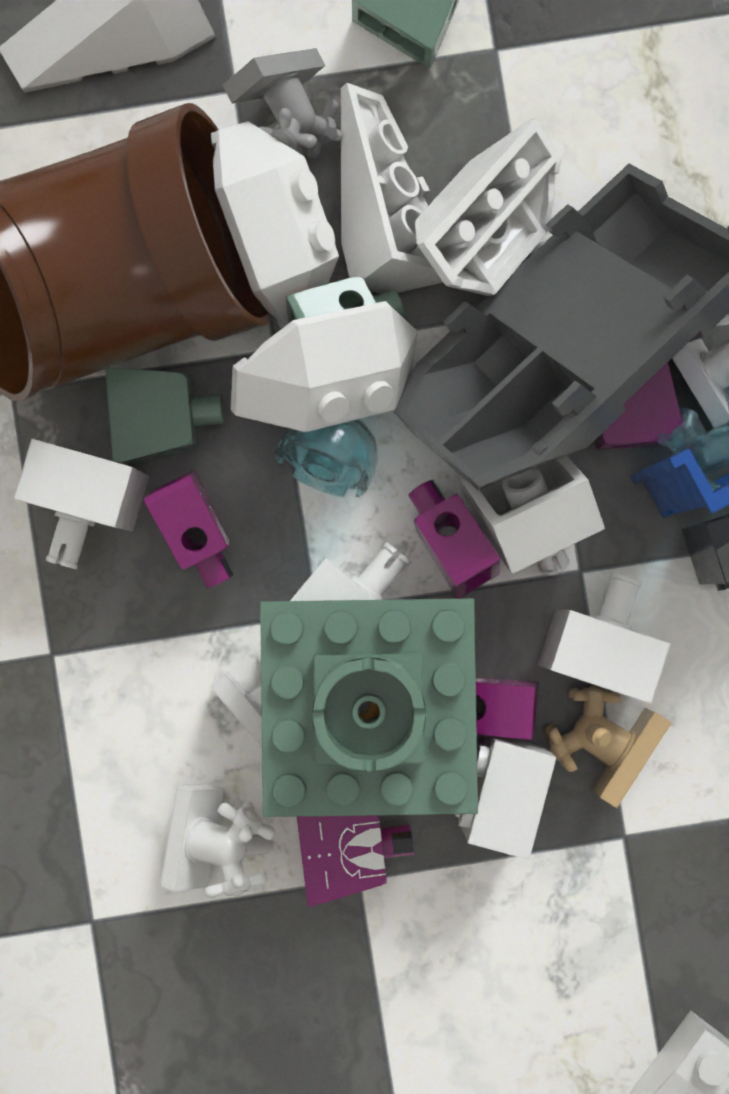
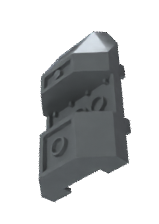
(570, 332)

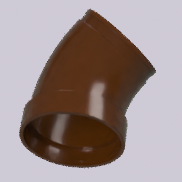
(117, 256)

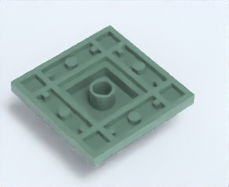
(333, 657)

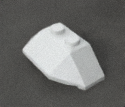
(492, 212)
(272, 215)
(327, 369)

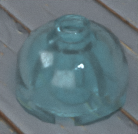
(331, 457)

